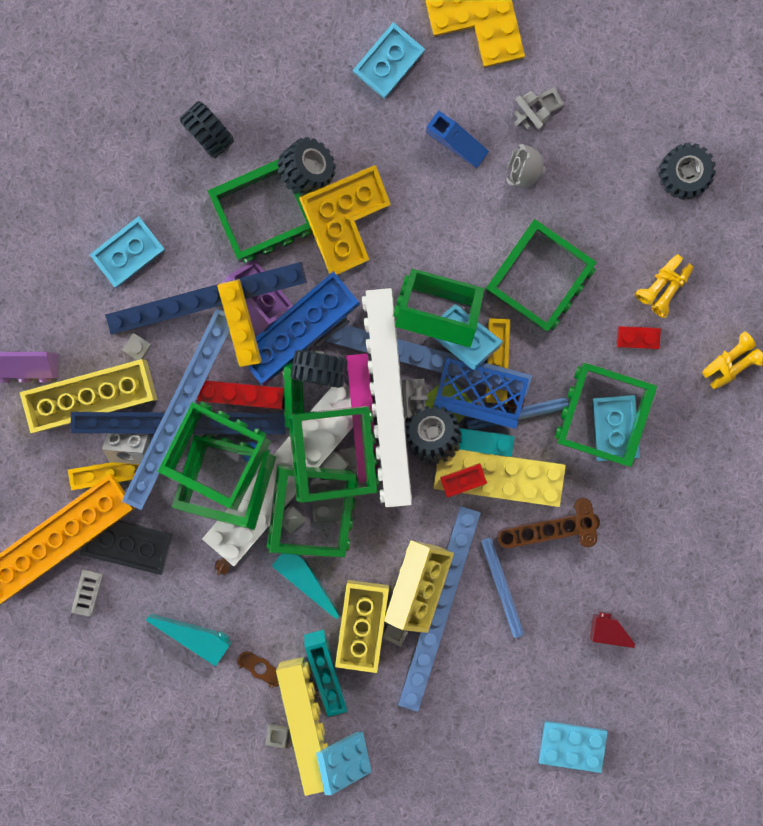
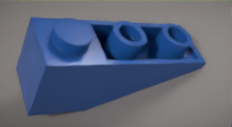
(456, 139)

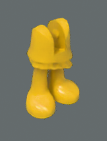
(665, 275)
(724, 361)

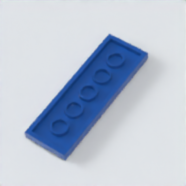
(302, 326)

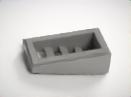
(94, 594)

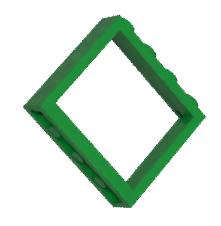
(267, 246)
(575, 289)
(435, 325)
(638, 425)
(181, 439)
(299, 460)
(192, 468)
(277, 510)

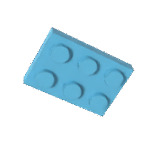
(388, 60)
(127, 252)
(483, 344)
(613, 423)
(573, 746)
(343, 763)

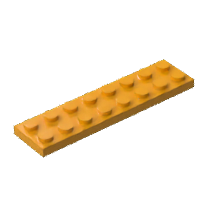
(61, 536)

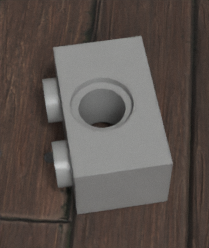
(126, 447)

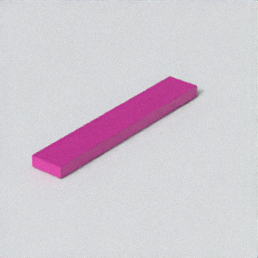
(360, 396)

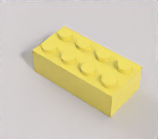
(418, 587)
(362, 626)

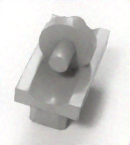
(537, 118)
(414, 396)

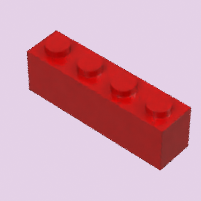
(242, 394)

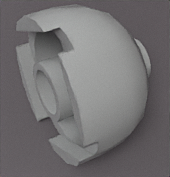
(526, 163)

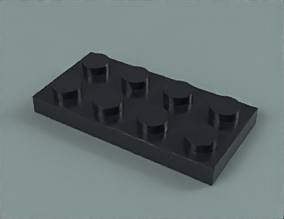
(131, 547)

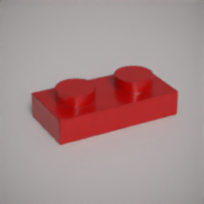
(638, 337)
(463, 480)

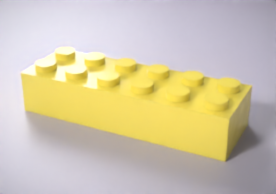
(93, 392)
(509, 477)
(303, 720)

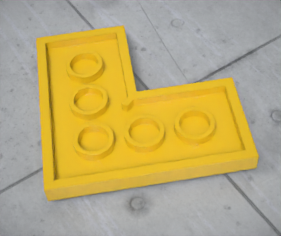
(493, 23)
(334, 212)

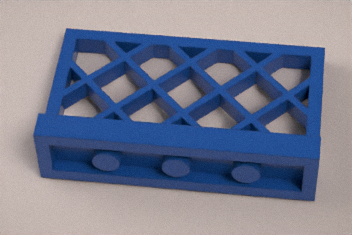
(478, 411)

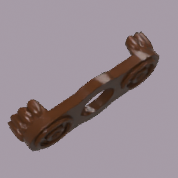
(583, 509)
(249, 660)

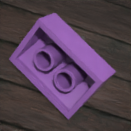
(262, 308)
(28, 366)

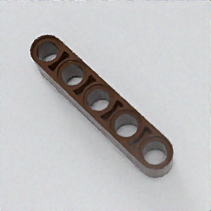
(537, 529)

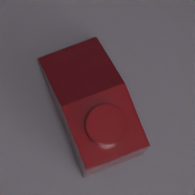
(609, 631)

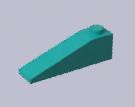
(487, 442)
(299, 572)
(200, 640)
(325, 672)

